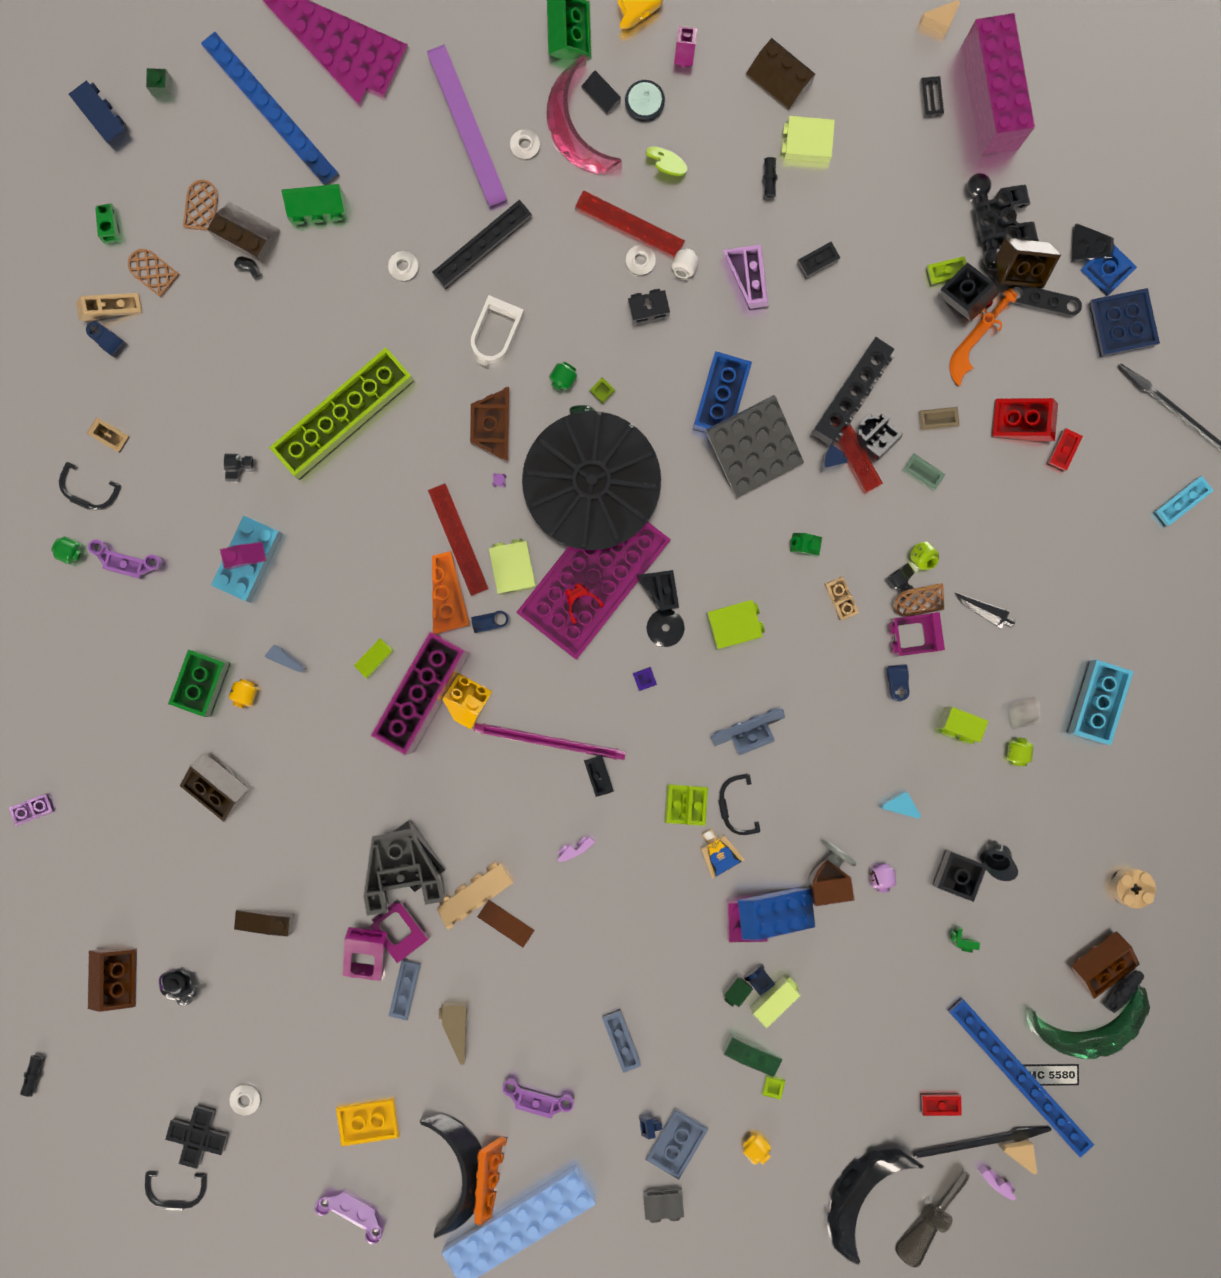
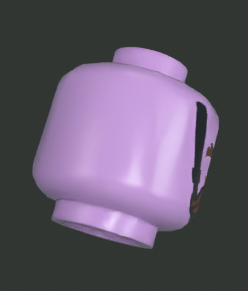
(883, 878)

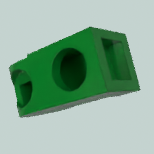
(107, 223)

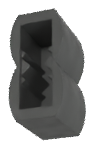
(663, 1205)

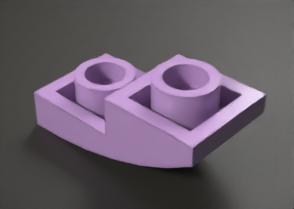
(30, 809)
(570, 852)
(1004, 1188)

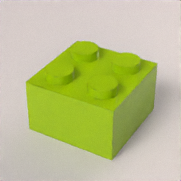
(962, 724)

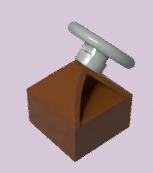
(829, 882)

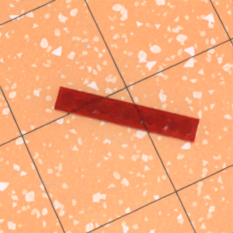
(629, 224)
(458, 539)

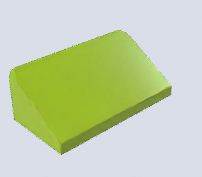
(373, 658)

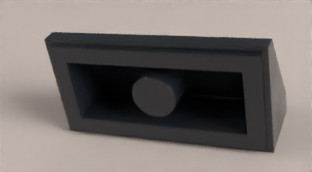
(601, 92)

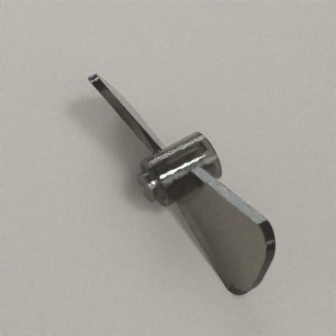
(917, 1241)

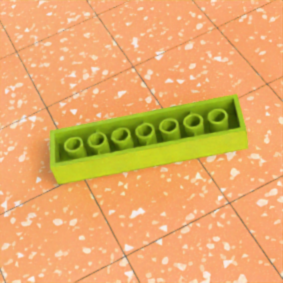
(341, 413)

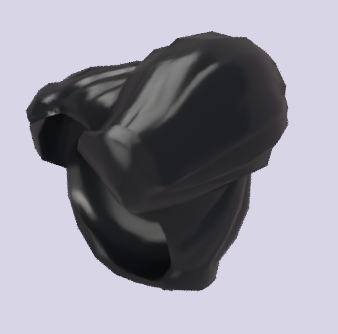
(177, 986)

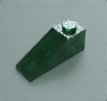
(751, 1055)

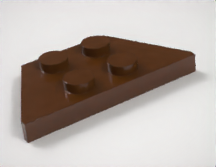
(491, 423)

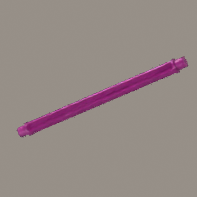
(549, 741)

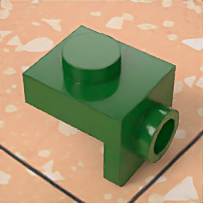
(806, 543)
(966, 945)

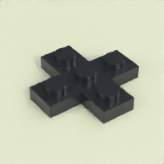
(196, 1137)

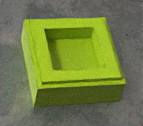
(602, 390)
(773, 1087)

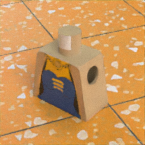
(719, 853)

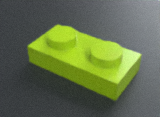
(945, 270)

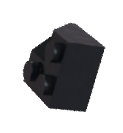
(969, 291)
(960, 875)

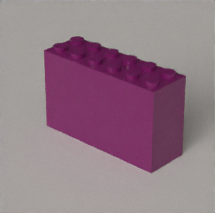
(997, 84)
(420, 694)

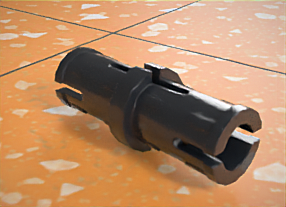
(770, 177)
(31, 1075)

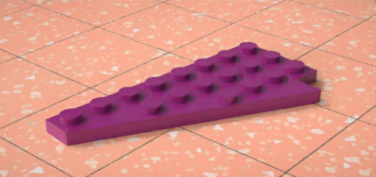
(348, 50)

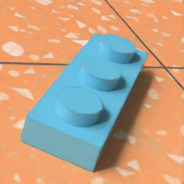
(1184, 501)

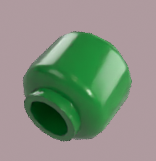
(563, 376)
(66, 550)

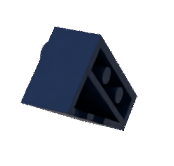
(98, 111)

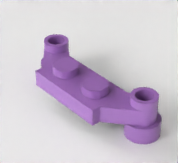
(122, 563)
(536, 1102)
(352, 1211)

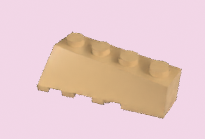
(474, 894)

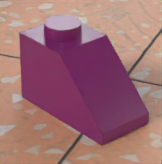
(685, 46)
(243, 555)

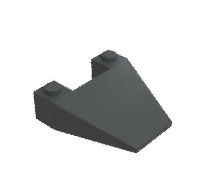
(397, 863)

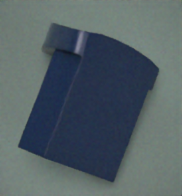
(834, 458)
(759, 979)

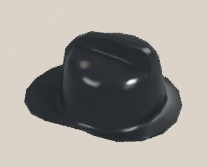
(999, 862)

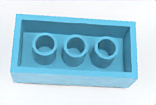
(245, 580)
(1100, 702)

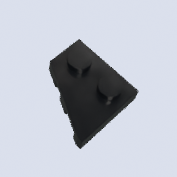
(1091, 244)
(660, 589)

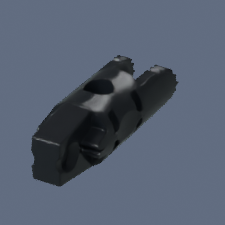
(1124, 991)

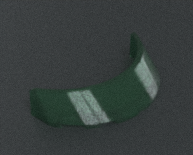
(1100, 1041)

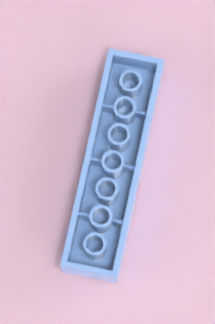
(519, 1225)

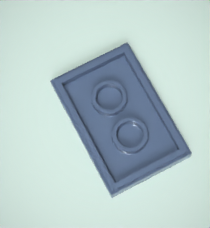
(676, 1144)

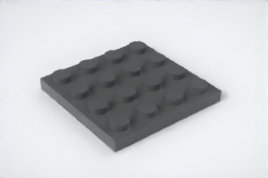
(755, 446)

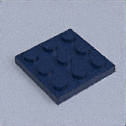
(1124, 322)

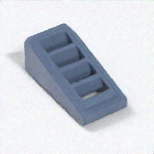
(280, 656)

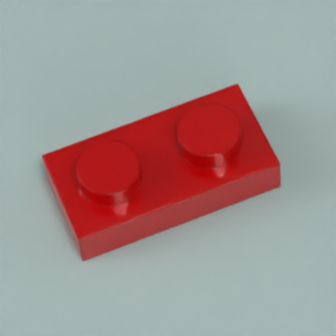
(1065, 449)
(941, 1105)

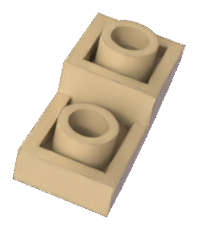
(841, 598)

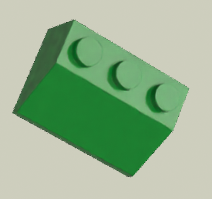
(569, 28)
(314, 203)

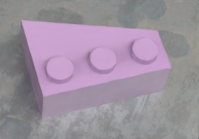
(749, 272)

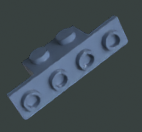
(750, 734)

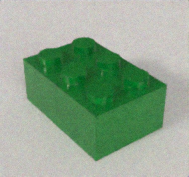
(198, 683)

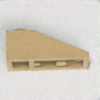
(107, 306)

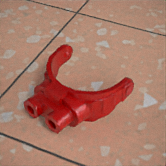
(579, 591)

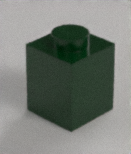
(158, 81)
(737, 991)

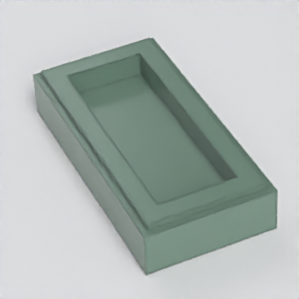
(924, 472)

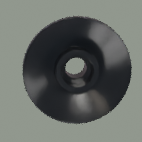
(669, 637)

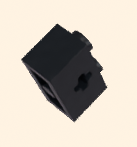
(641, 313)

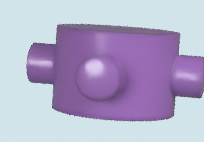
(499, 479)

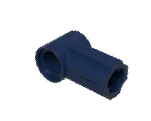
(489, 622)

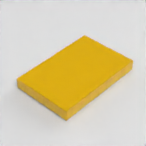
(367, 1122)

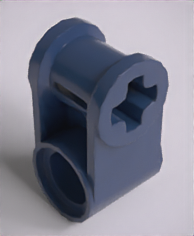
(106, 339)
(898, 678)

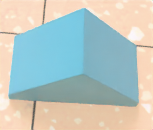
(901, 804)

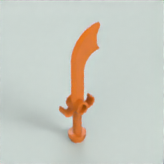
(960, 359)

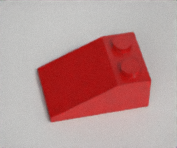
(1026, 418)

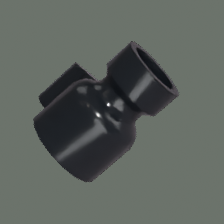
(234, 463)
(900, 578)

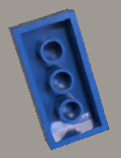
(722, 390)
(776, 914)

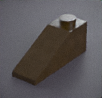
(264, 922)

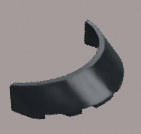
(466, 1150)
(853, 1189)

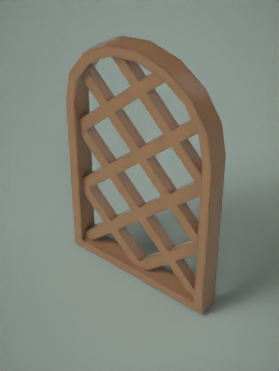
(194, 206)
(147, 267)
(919, 611)

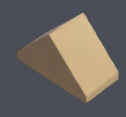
(940, 17)
(107, 434)
(1021, 1152)

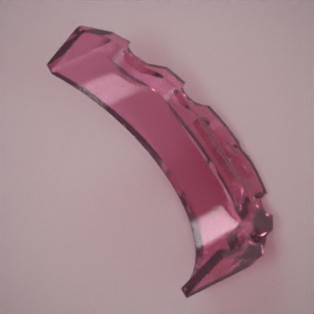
(564, 133)

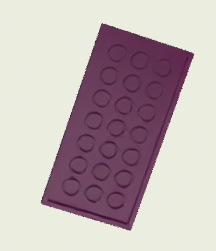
(605, 573)

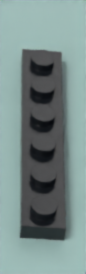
(482, 243)

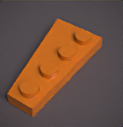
(448, 602)
(487, 1179)

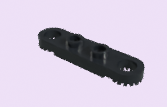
(1046, 300)

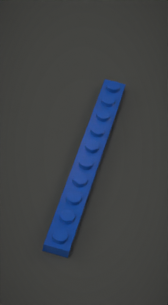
(269, 108)
(1021, 1078)

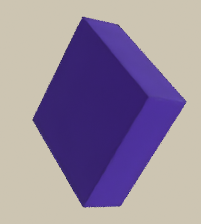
(644, 679)

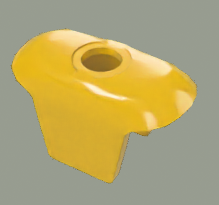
(636, 11)

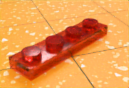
(858, 459)

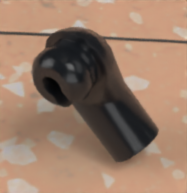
(244, 262)

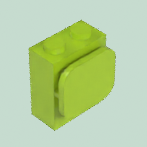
(735, 624)

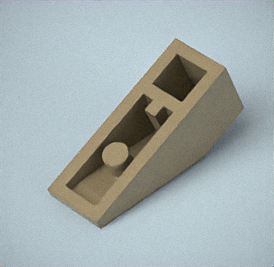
(455, 1026)

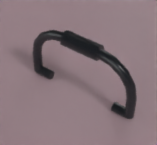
(81, 502)
(724, 810)
(174, 1205)

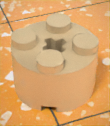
(1143, 892)

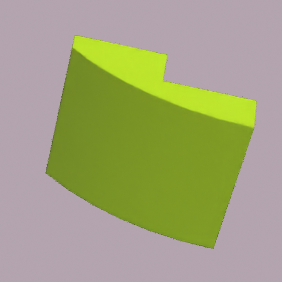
(686, 805)

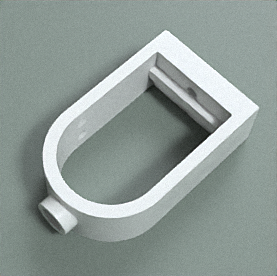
(502, 308)

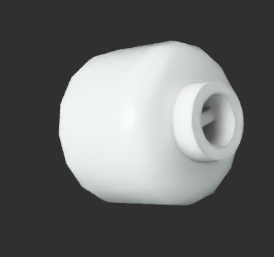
(685, 263)

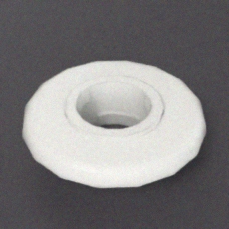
(524, 153)
(637, 268)
(405, 274)
(248, 1091)

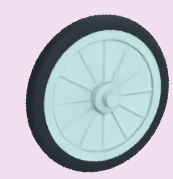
(645, 99)

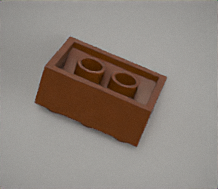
(1105, 964)
(111, 979)

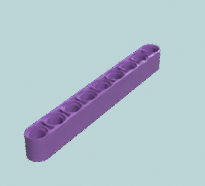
(466, 125)

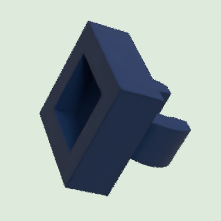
(649, 1126)

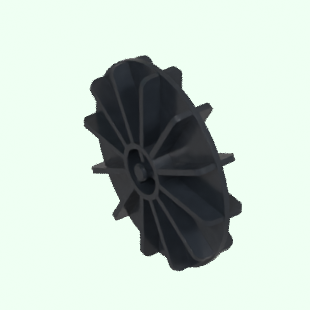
(591, 480)

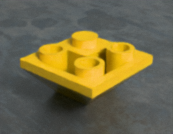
(466, 700)

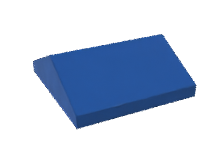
(1110, 272)

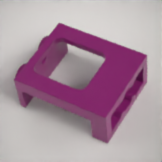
(932, 634)
(368, 943)
(408, 944)

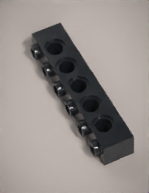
(882, 353)

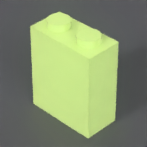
(808, 139)
(512, 566)
(775, 1001)

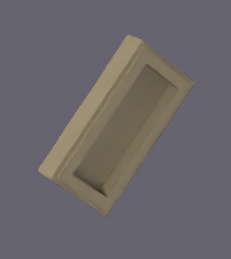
(939, 418)

